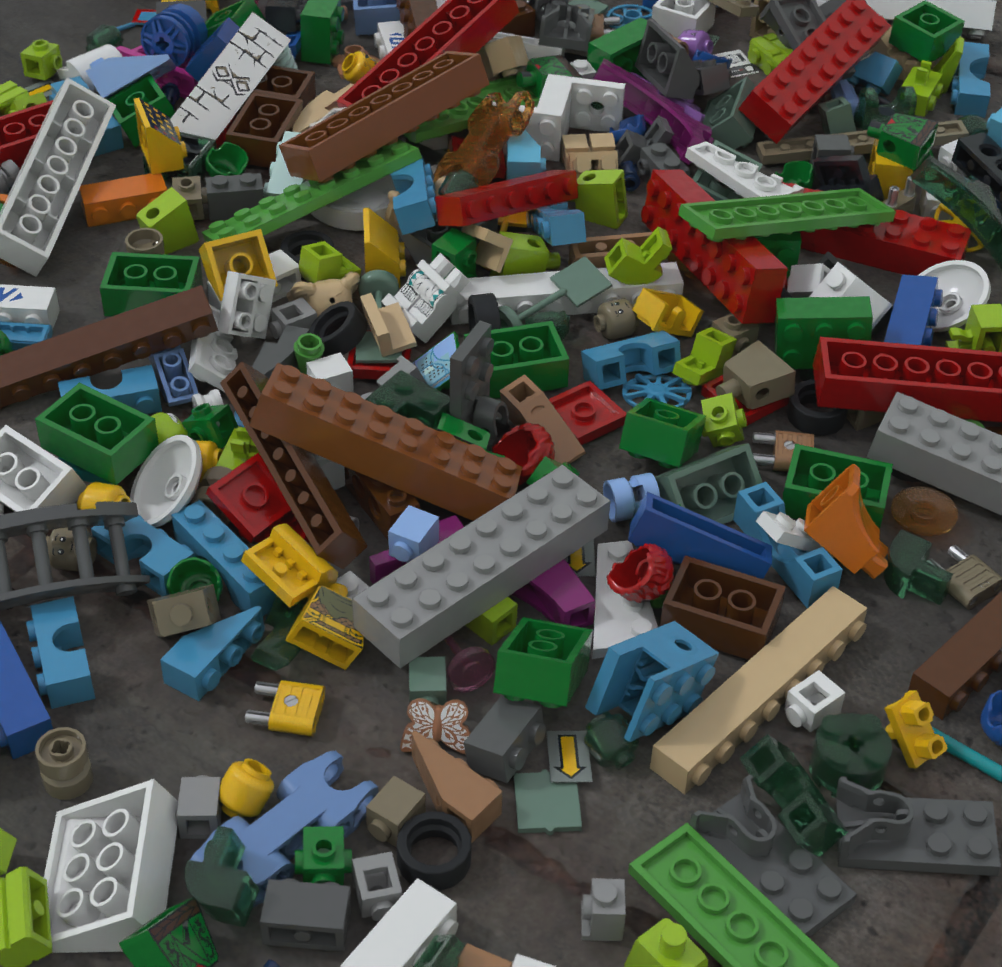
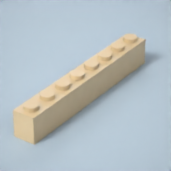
(757, 690)

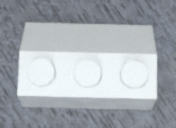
(34, 476)

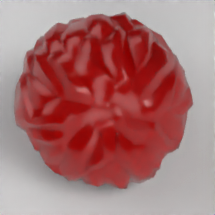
(526, 447)
(643, 574)

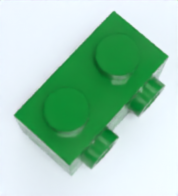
(459, 250)

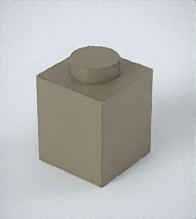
(392, 808)

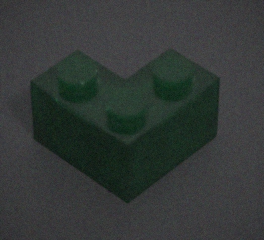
(412, 399)

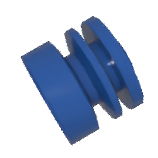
(174, 32)

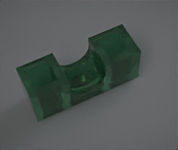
(803, 806)

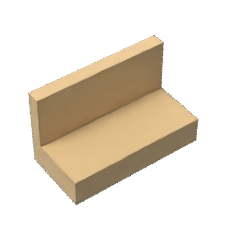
(492, 246)
(388, 326)

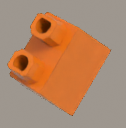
(844, 527)

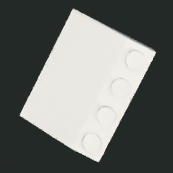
(110, 867)

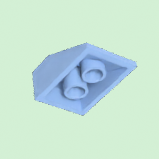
(120, 72)

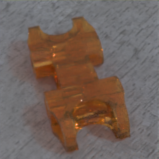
(488, 133)

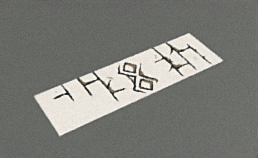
(230, 79)

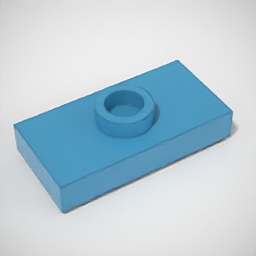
(25, 334)

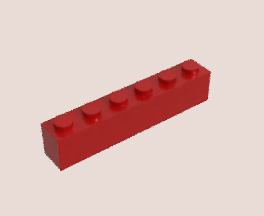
(506, 197)

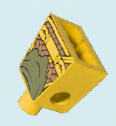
(327, 627)

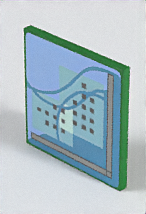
(435, 363)

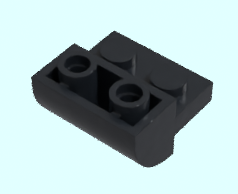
(847, 173)

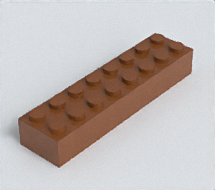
(384, 116)
(383, 444)

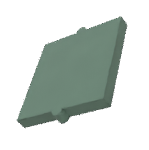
(546, 804)

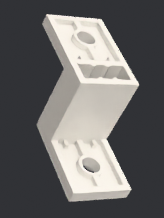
(567, 104)

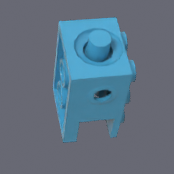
(653, 678)

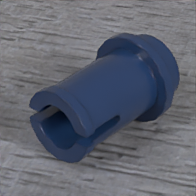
(171, 92)
(632, 179)

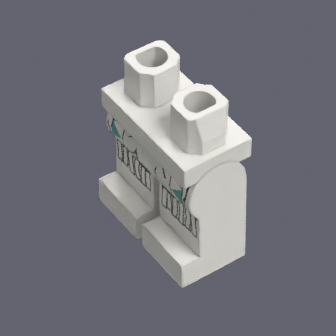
(428, 297)

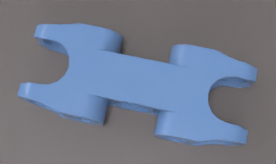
(304, 802)

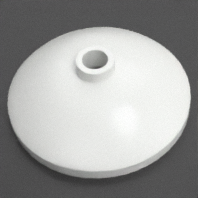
(962, 286)
(167, 479)

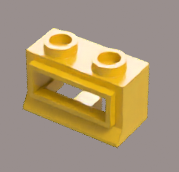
(667, 312)

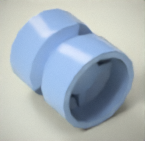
(628, 495)

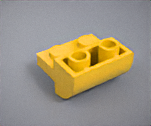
(289, 565)

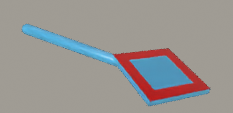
(140, 18)

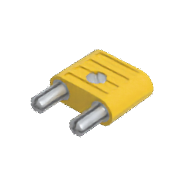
(294, 707)

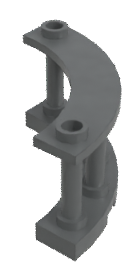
(37, 523)

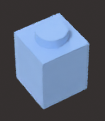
(413, 534)

